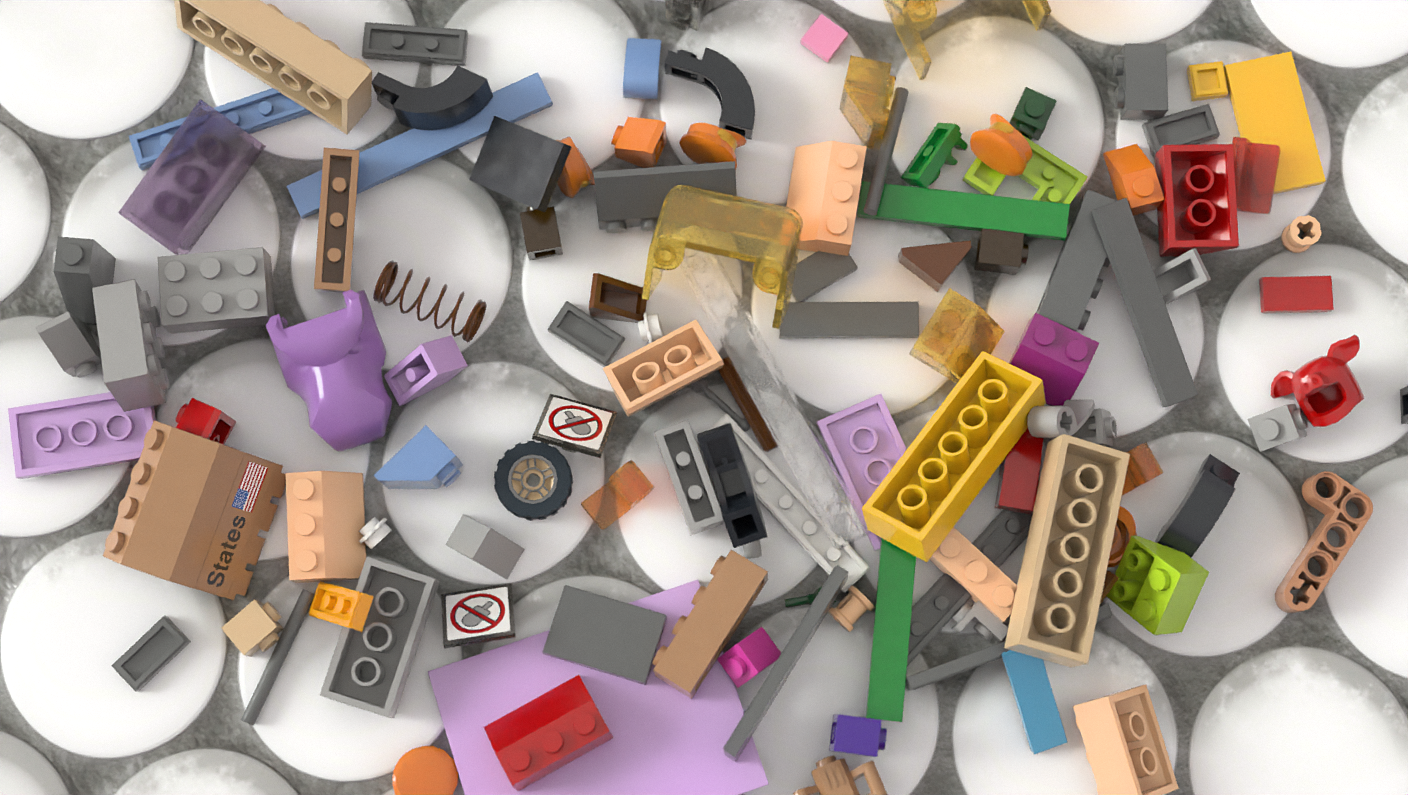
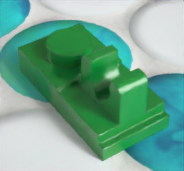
(934, 154)

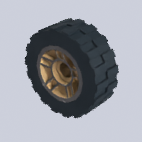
(513, 477)

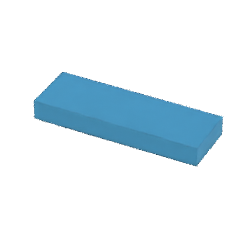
(1034, 701)

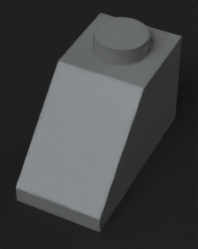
(71, 344)

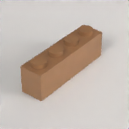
(336, 220)
(710, 624)

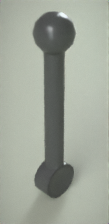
(702, 386)

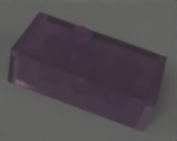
(192, 179)

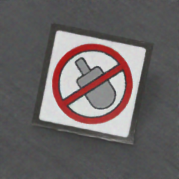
(574, 426)
(478, 615)

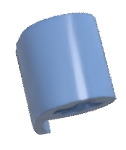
(641, 68)

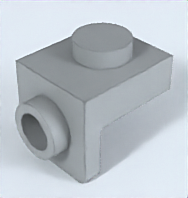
(1278, 426)

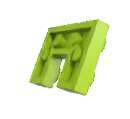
(1046, 172)

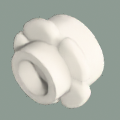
(650, 328)
(374, 532)

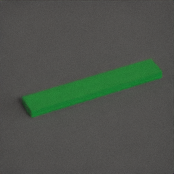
(968, 211)
(890, 633)

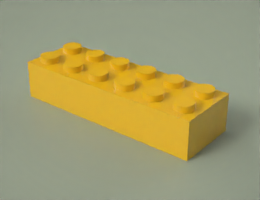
(953, 456)

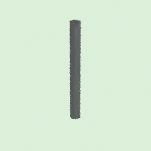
(886, 151)
(278, 657)

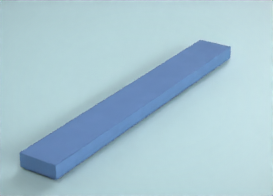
(422, 146)

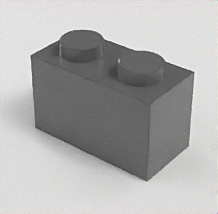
(1141, 81)

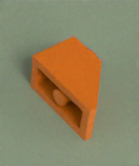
(640, 141)
(1134, 178)

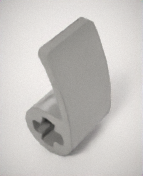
(1059, 420)

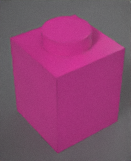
(749, 657)

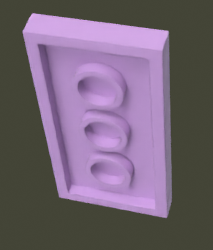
(76, 434)
(863, 448)

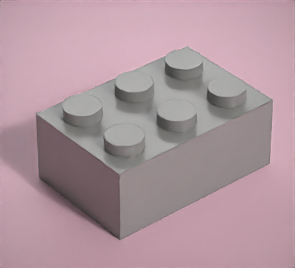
(215, 290)
(130, 345)

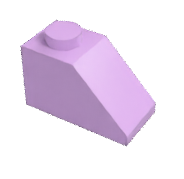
(425, 369)

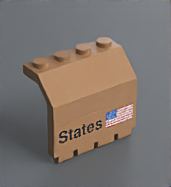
(195, 512)

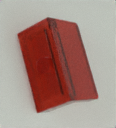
(1255, 175)

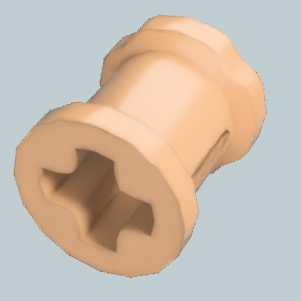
(1290, 234)
(851, 608)

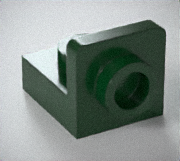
(1032, 113)

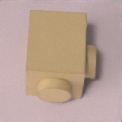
(254, 628)

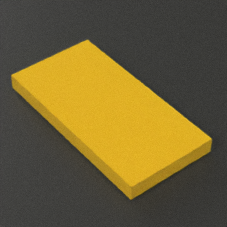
(1274, 112)

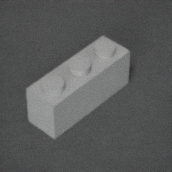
(689, 477)

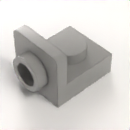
(1098, 428)
(986, 624)

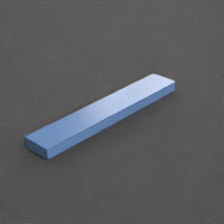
(249, 113)

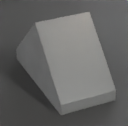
(1181, 276)
(485, 546)

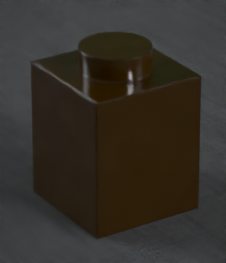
(541, 233)
(1000, 251)

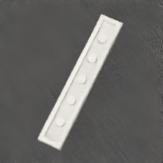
(794, 510)

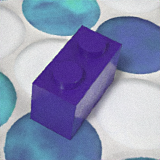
(857, 735)

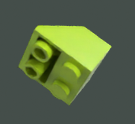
(1157, 585)

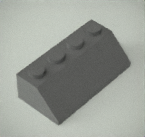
(637, 195)

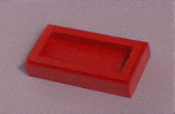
(1296, 294)

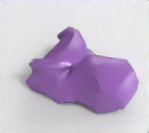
(337, 371)

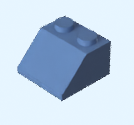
(421, 464)

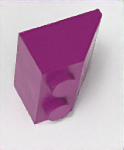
(1055, 356)

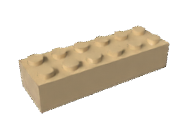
(282, 56)
(1067, 551)

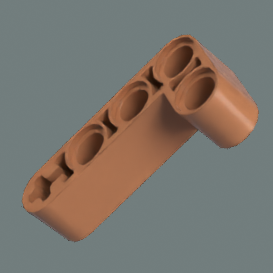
(1318, 547)

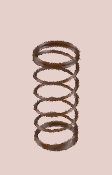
(387, 279)

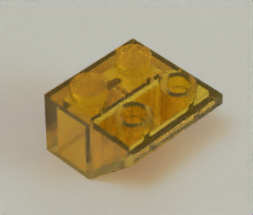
(864, 94)
(956, 336)

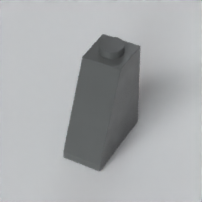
(79, 268)

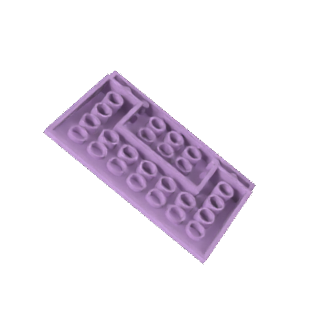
(659, 734)

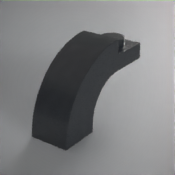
(723, 80)
(436, 106)
(733, 485)
(1200, 507)

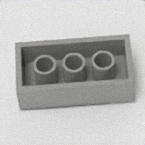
(374, 664)

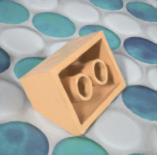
(826, 194)
(662, 367)
(324, 525)
(1125, 744)

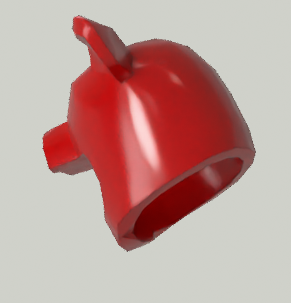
(1323, 385)

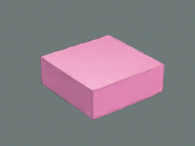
(824, 38)

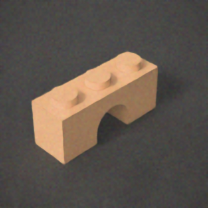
(976, 574)

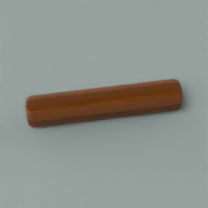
(747, 405)

